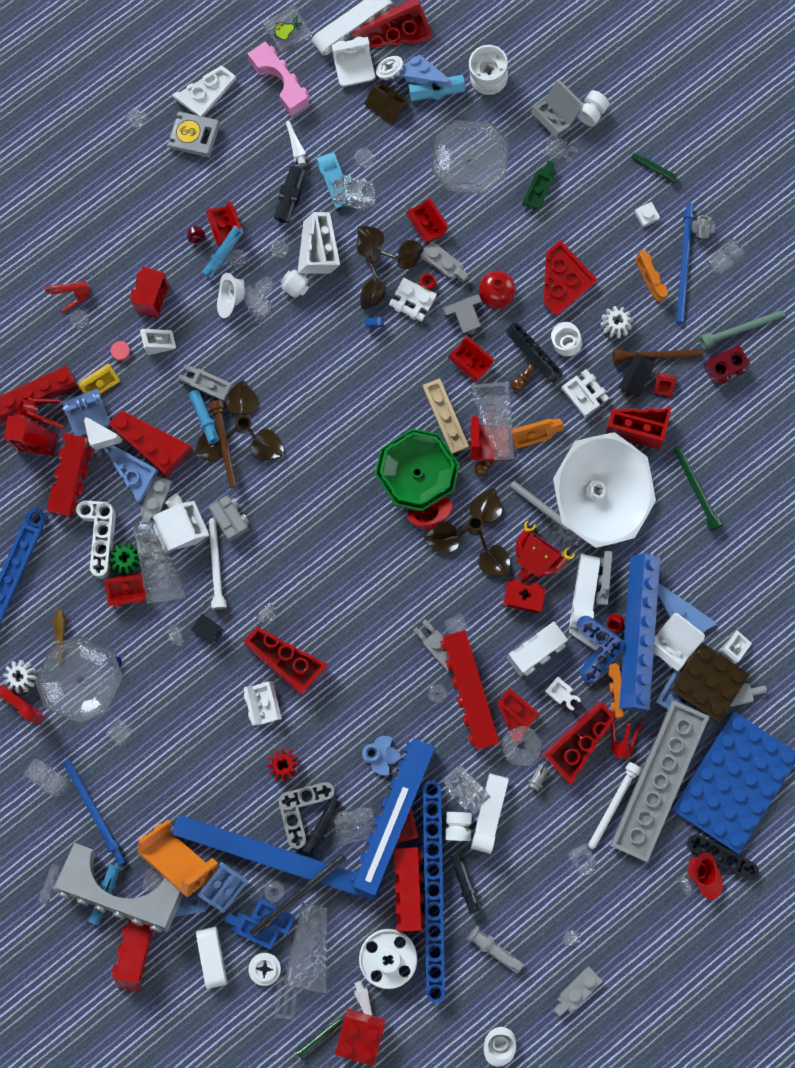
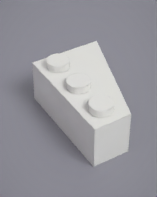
(537, 649)

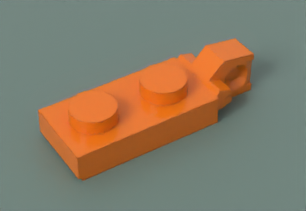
(536, 432)

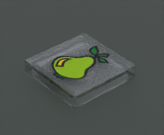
(287, 29)

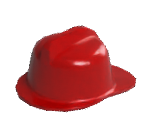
(432, 515)
(706, 875)

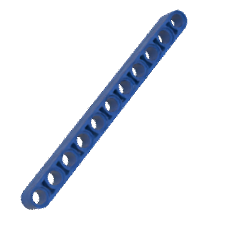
(264, 854)
(430, 941)

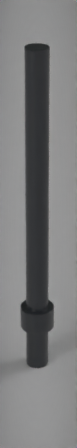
(268, 920)

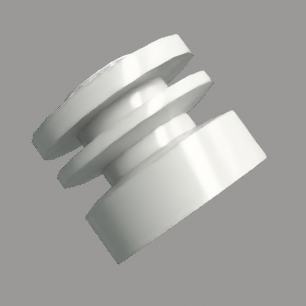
(484, 61)

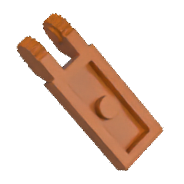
(650, 276)
(615, 674)

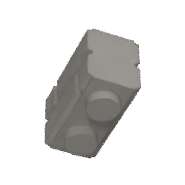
(228, 517)

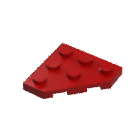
(564, 279)

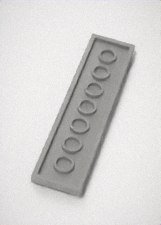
(659, 781)

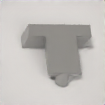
(465, 313)

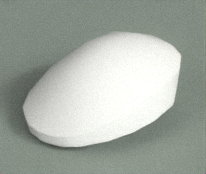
(566, 339)
(499, 1046)

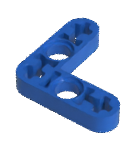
(604, 644)

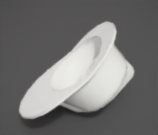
(230, 294)

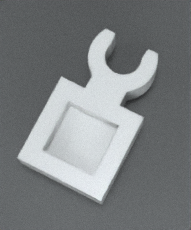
(560, 691)

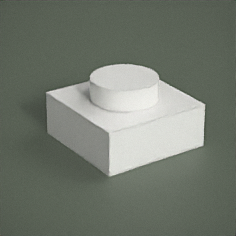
(647, 214)

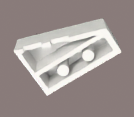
(318, 245)

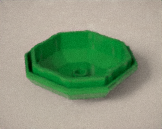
(414, 452)

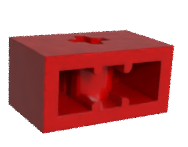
(514, 600)

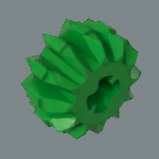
(120, 554)

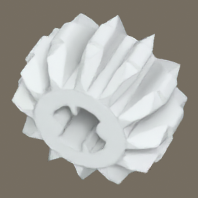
(623, 325)
(19, 669)

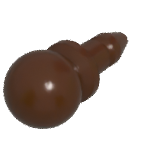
(519, 383)
(482, 468)

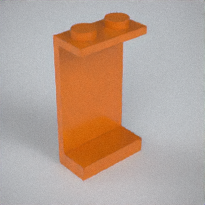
(175, 859)

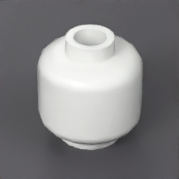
(294, 283)

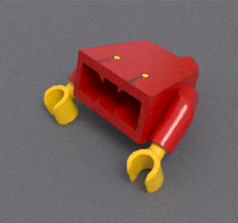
(537, 555)

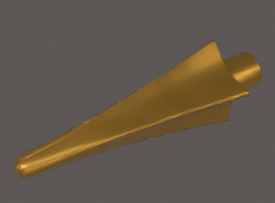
(59, 625)

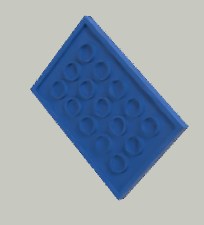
(735, 782)

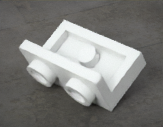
(262, 703)

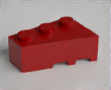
(640, 426)
(29, 436)
(132, 956)

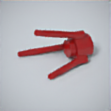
(79, 288)
(29, 409)
(624, 748)

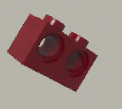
(724, 362)

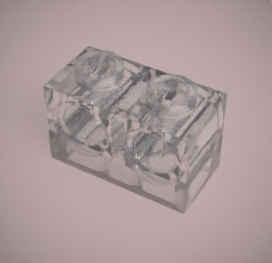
(354, 192)
(47, 777)
(464, 786)

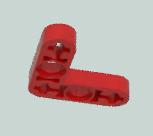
(25, 709)

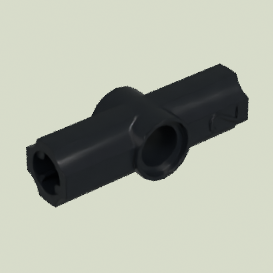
(289, 194)

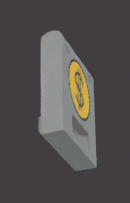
(189, 132)

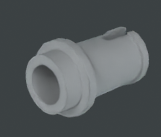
(538, 778)

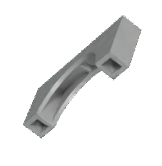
(78, 882)

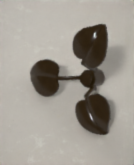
(367, 245)
(266, 443)
(486, 507)

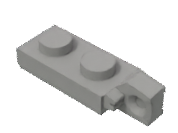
(444, 262)
(155, 498)
(604, 580)
(577, 991)

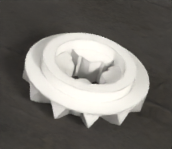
(394, 64)
(257, 975)

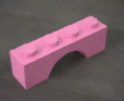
(265, 61)

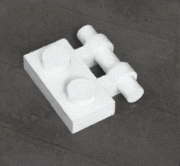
(415, 295)
(581, 396)

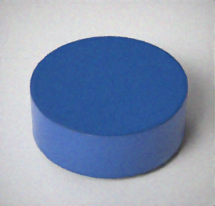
(375, 322)

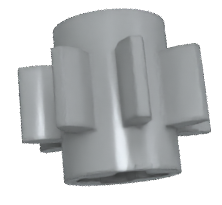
(703, 226)

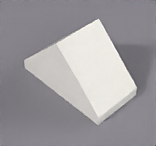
(157, 340)
(100, 436)
(735, 647)

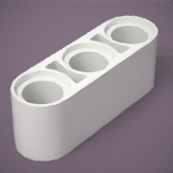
(211, 957)

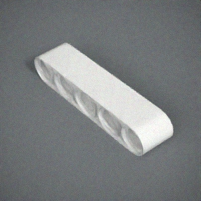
(342, 28)

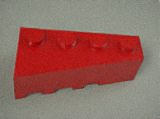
(152, 443)
(70, 475)

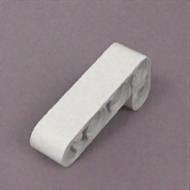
(99, 540)
(585, 589)
(489, 814)

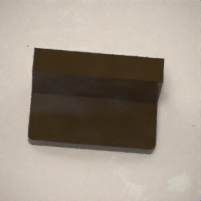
(386, 102)

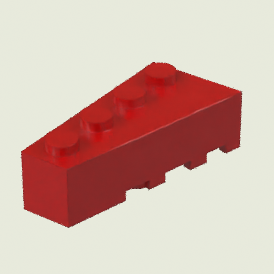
(285, 660)
(578, 742)
(407, 889)

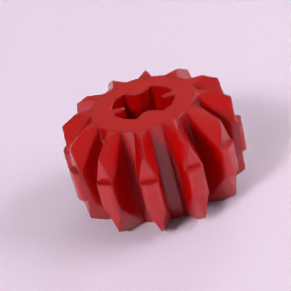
(284, 771)

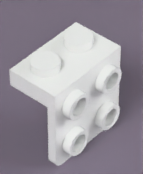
(353, 61)
(677, 641)

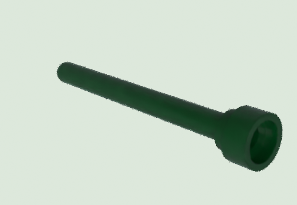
(713, 520)

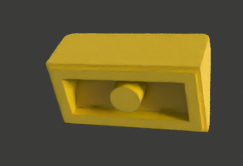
(101, 380)

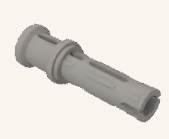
(488, 945)

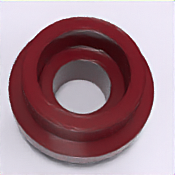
(195, 234)

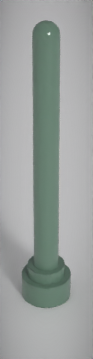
(708, 340)

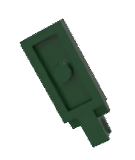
(539, 187)

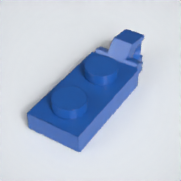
(244, 923)

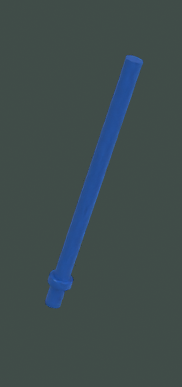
(688, 217)

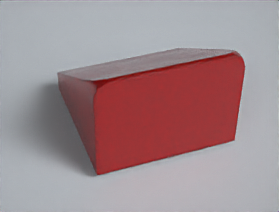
(664, 384)

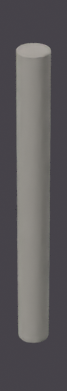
(538, 503)

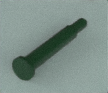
(656, 168)
(318, 1038)

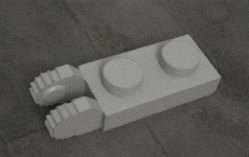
(206, 383)
(432, 643)

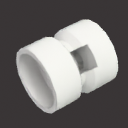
(594, 105)
(458, 826)

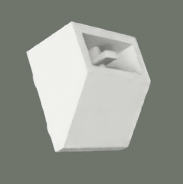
(181, 526)

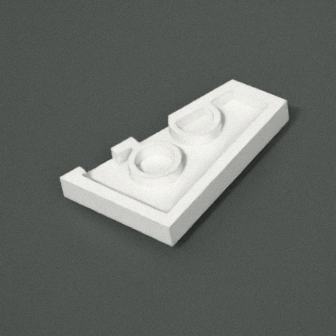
(206, 92)

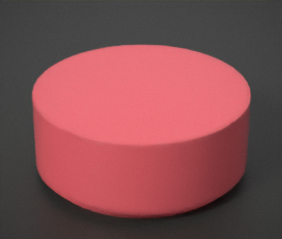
(120, 350)

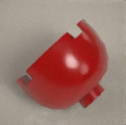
(497, 289)

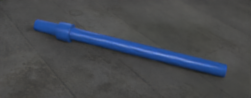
(112, 845)

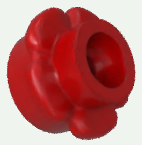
(427, 277)
(615, 622)

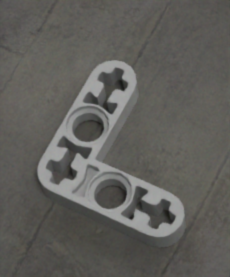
(294, 809)

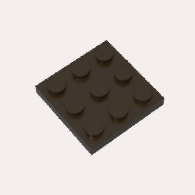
(709, 682)

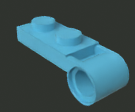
(331, 171)

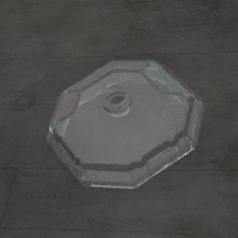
(472, 141)
(60, 675)

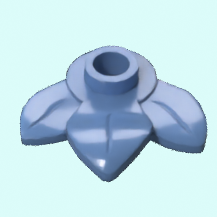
(384, 755)

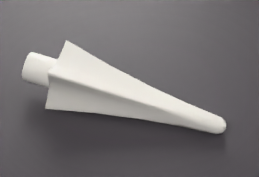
(298, 151)
(363, 997)

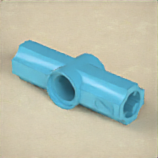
(423, 91)

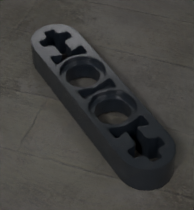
(534, 352)
(722, 857)

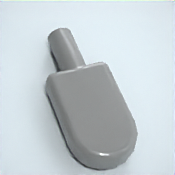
(746, 694)

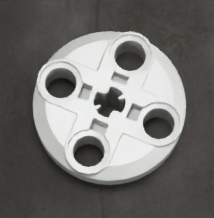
(390, 972)

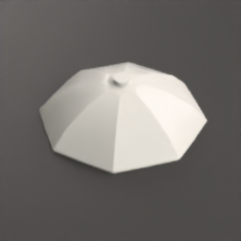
(604, 489)

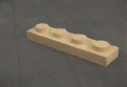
(445, 416)

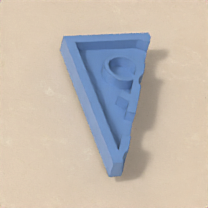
(423, 72)
(135, 472)
(674, 604)

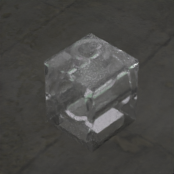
(574, 855)

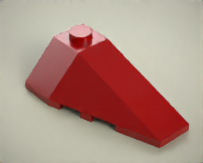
(397, 26)

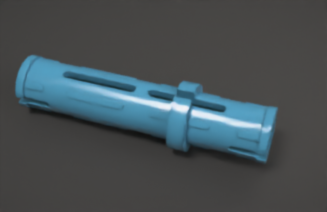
(218, 258)
(206, 422)
(113, 872)

